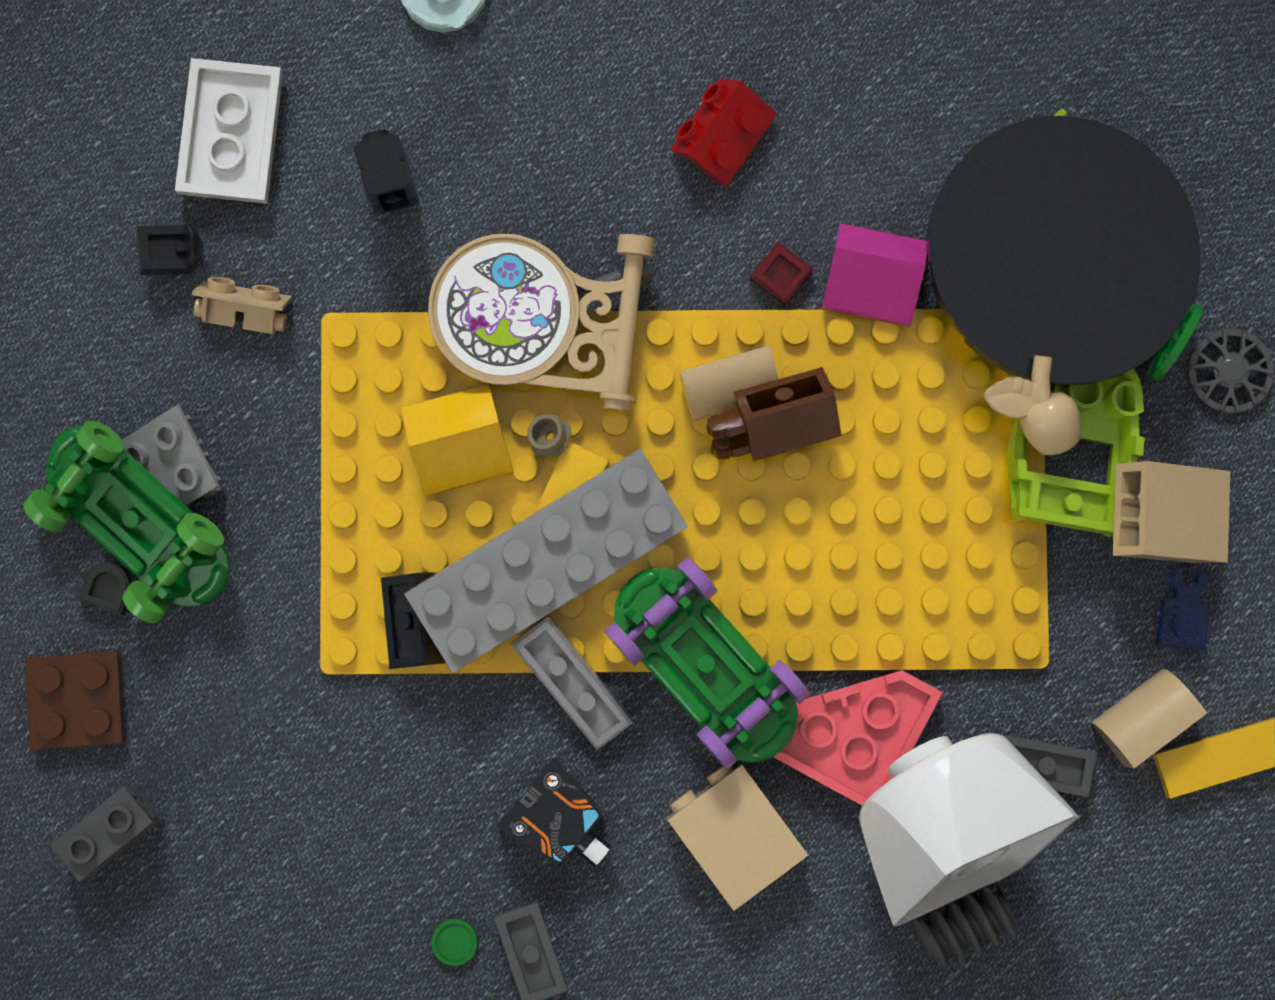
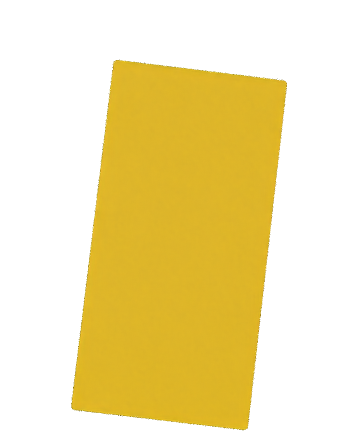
(821, 557)

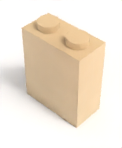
(1171, 512)
(735, 834)

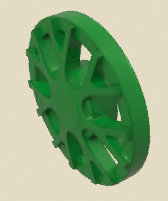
(1172, 349)

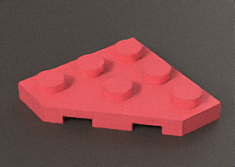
(859, 731)

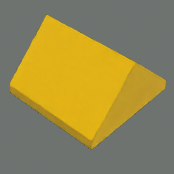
(456, 440)

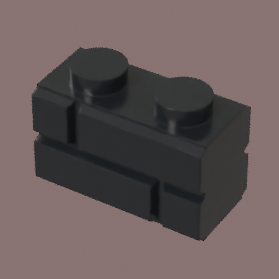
(385, 172)

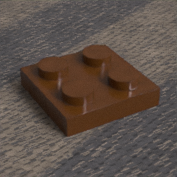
(75, 700)

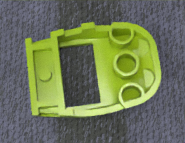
(1108, 417)

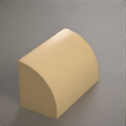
(712, 386)
(1148, 718)

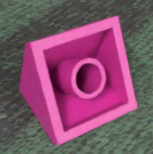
(875, 275)

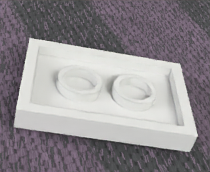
(229, 131)

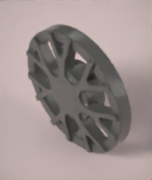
(1230, 371)

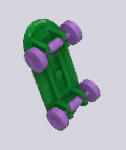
(706, 664)

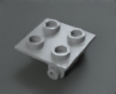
(174, 456)

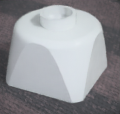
(957, 822)

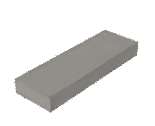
(572, 682)

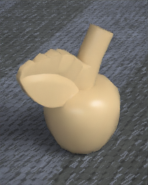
(1046, 418)

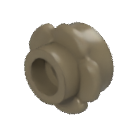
(538, 432)

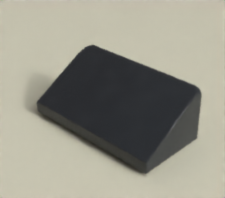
(406, 636)

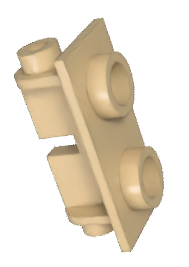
(224, 300)

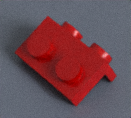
(723, 129)

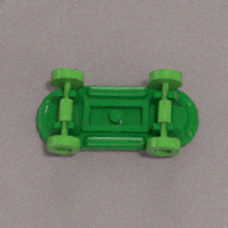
(132, 517)

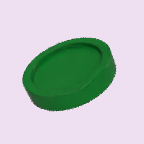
(454, 942)

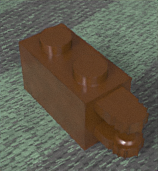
(777, 417)

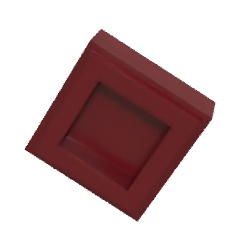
(781, 273)

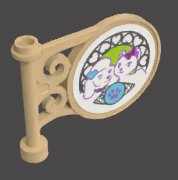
(512, 311)

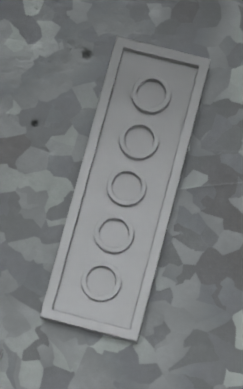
(545, 560)

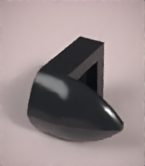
(168, 249)

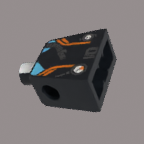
(556, 818)

